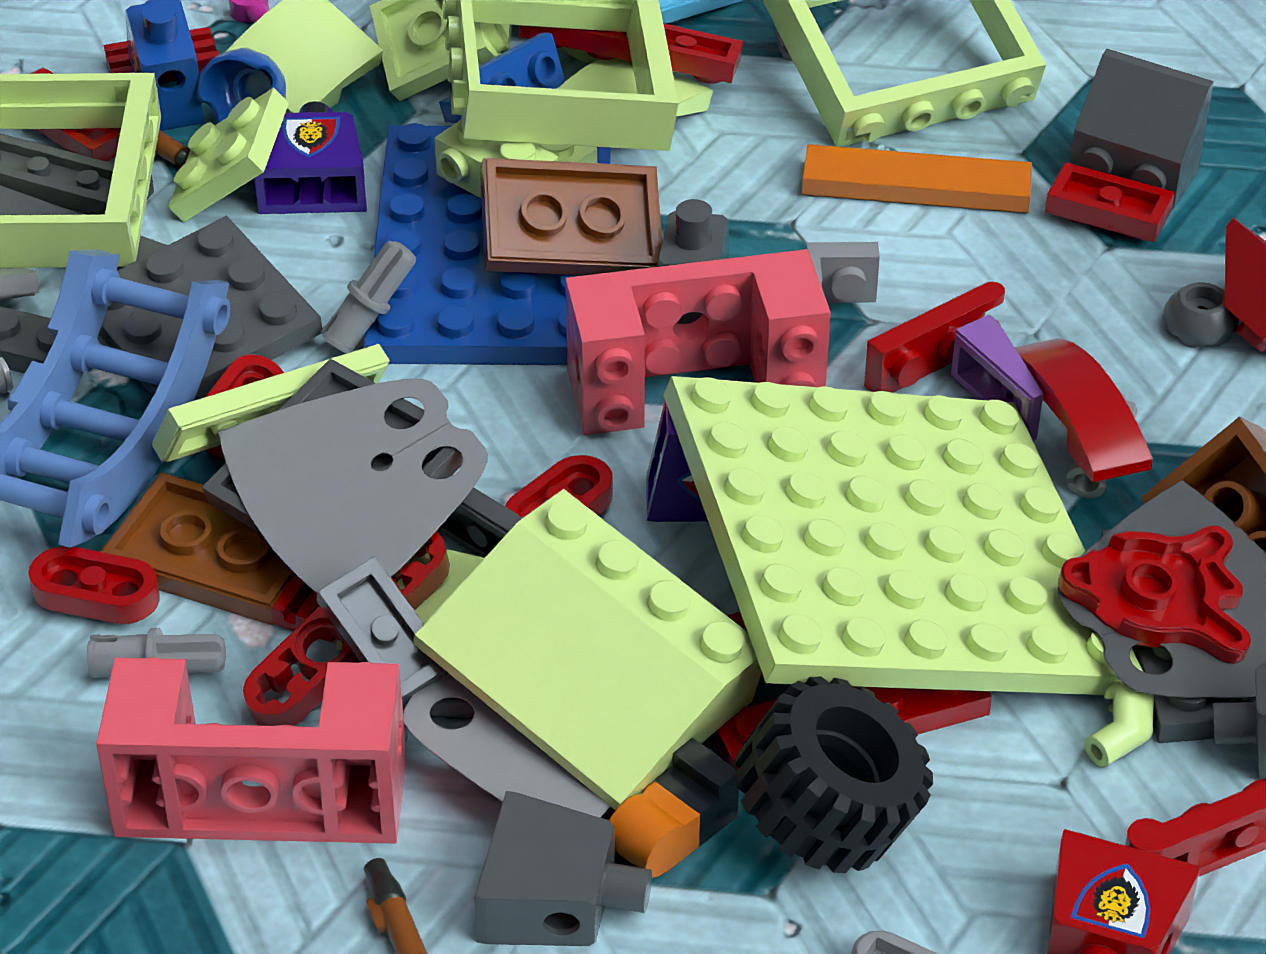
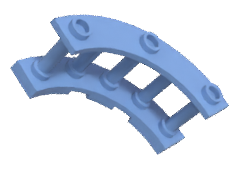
(44, 394)

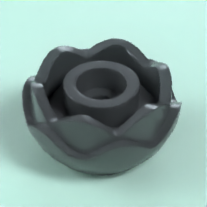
(1199, 315)

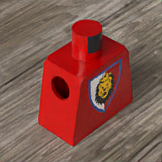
(1117, 898)

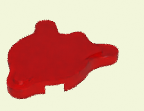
(1163, 590)

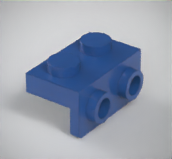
(526, 65)

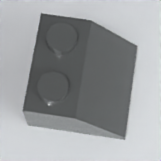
(1143, 123)

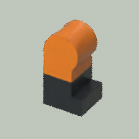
(677, 810)

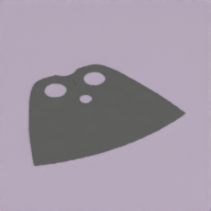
(1193, 671)

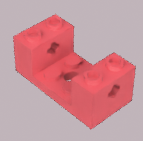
(752, 311)
(187, 777)

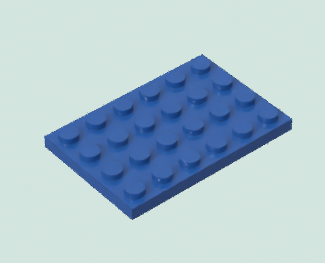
(448, 302)

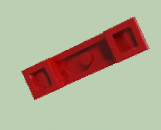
(1084, 398)

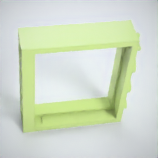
(78, 103)
(916, 103)
(561, 114)

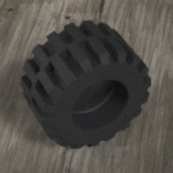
(833, 774)

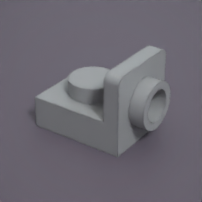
(846, 270)

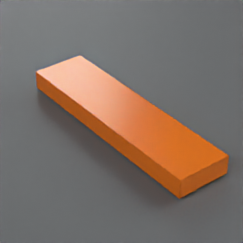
(917, 178)

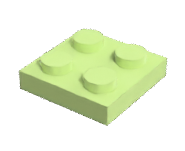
(228, 153)

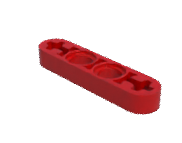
(304, 695)

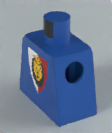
(160, 43)

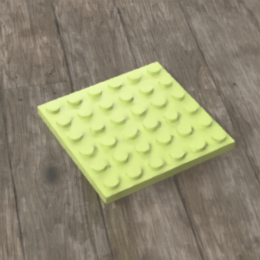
(888, 537)

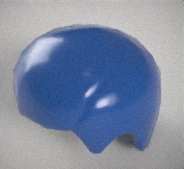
(235, 77)

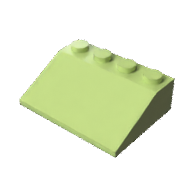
(592, 649)

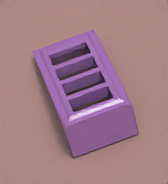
(993, 370)

